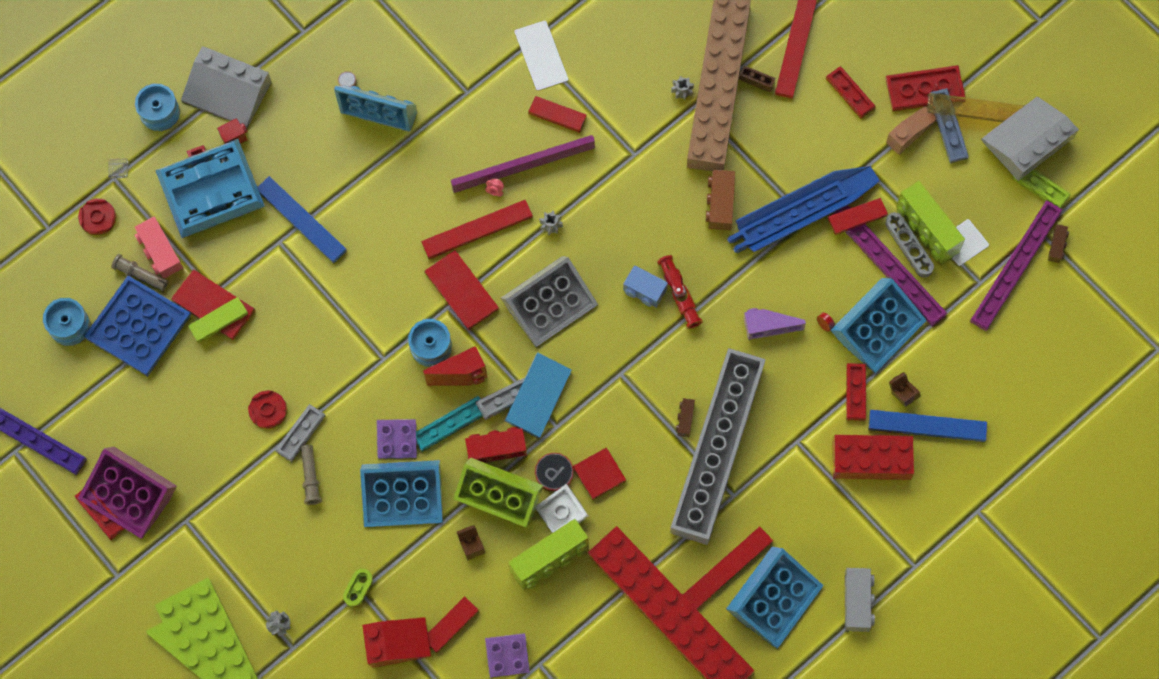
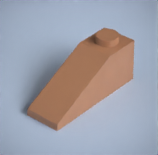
(910, 129)

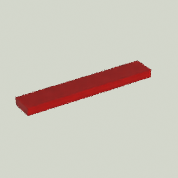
(795, 48)
(476, 229)
(728, 567)

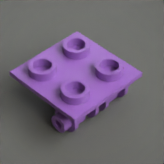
(396, 438)
(507, 655)

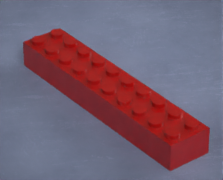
(667, 609)

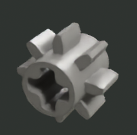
(682, 88)
(549, 227)
(278, 623)

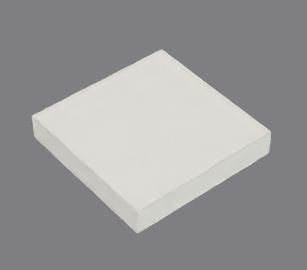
(561, 508)

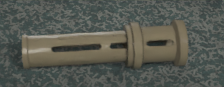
(132, 269)
(311, 483)

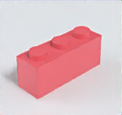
(157, 248)

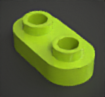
(357, 588)

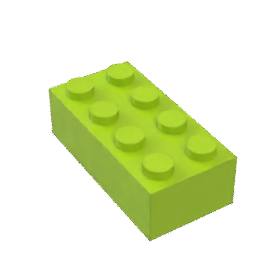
(930, 223)
(498, 492)
(549, 554)

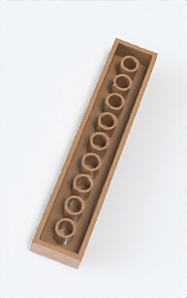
(718, 85)

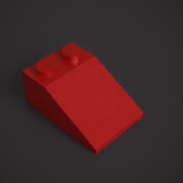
(460, 370)
(396, 641)

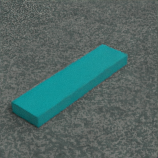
(448, 424)

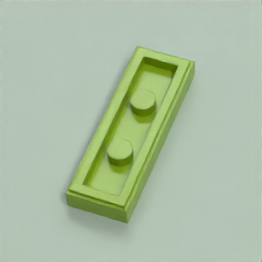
(1044, 188)
(218, 319)

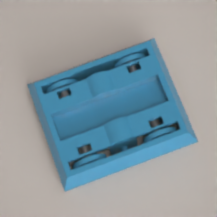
(209, 187)

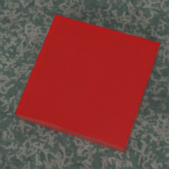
(599, 473)

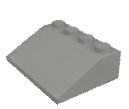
(225, 86)
(1030, 137)
(549, 300)

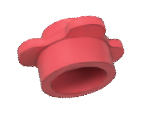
(494, 187)

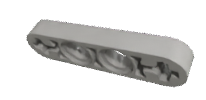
(912, 243)

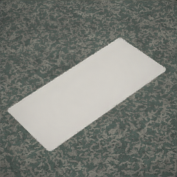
(541, 55)
(973, 242)

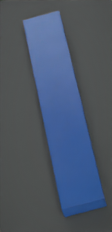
(301, 219)
(927, 425)

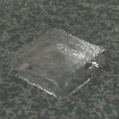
(118, 168)

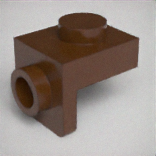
(903, 389)
(470, 542)

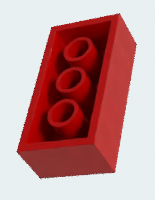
(873, 457)

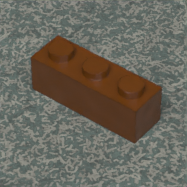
(757, 78)
(1058, 243)
(685, 417)

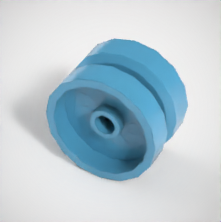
(157, 107)
(66, 321)
(430, 332)

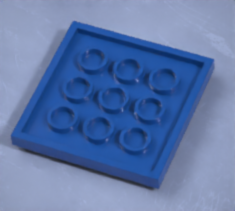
(137, 325)

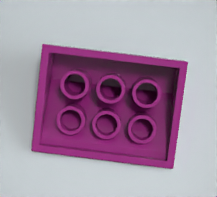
(128, 490)

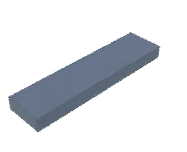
(951, 134)

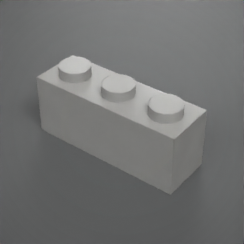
(858, 599)

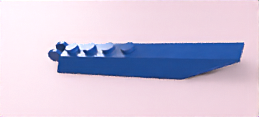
(802, 207)

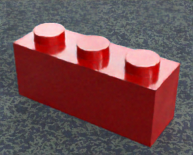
(496, 445)

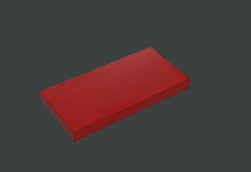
(912, 88)
(461, 290)
(203, 296)

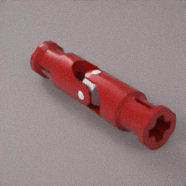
(675, 281)

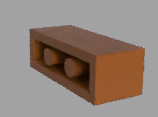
(720, 199)

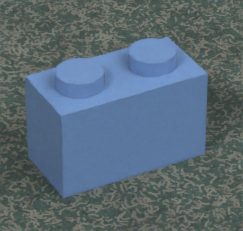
(645, 286)

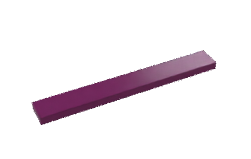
(523, 163)
(1016, 265)
(894, 269)

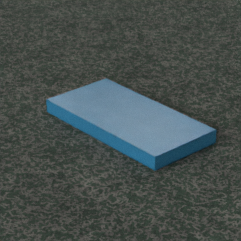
(538, 395)

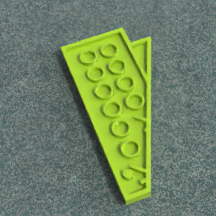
(201, 634)

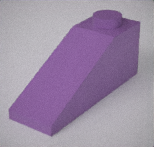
(769, 323)

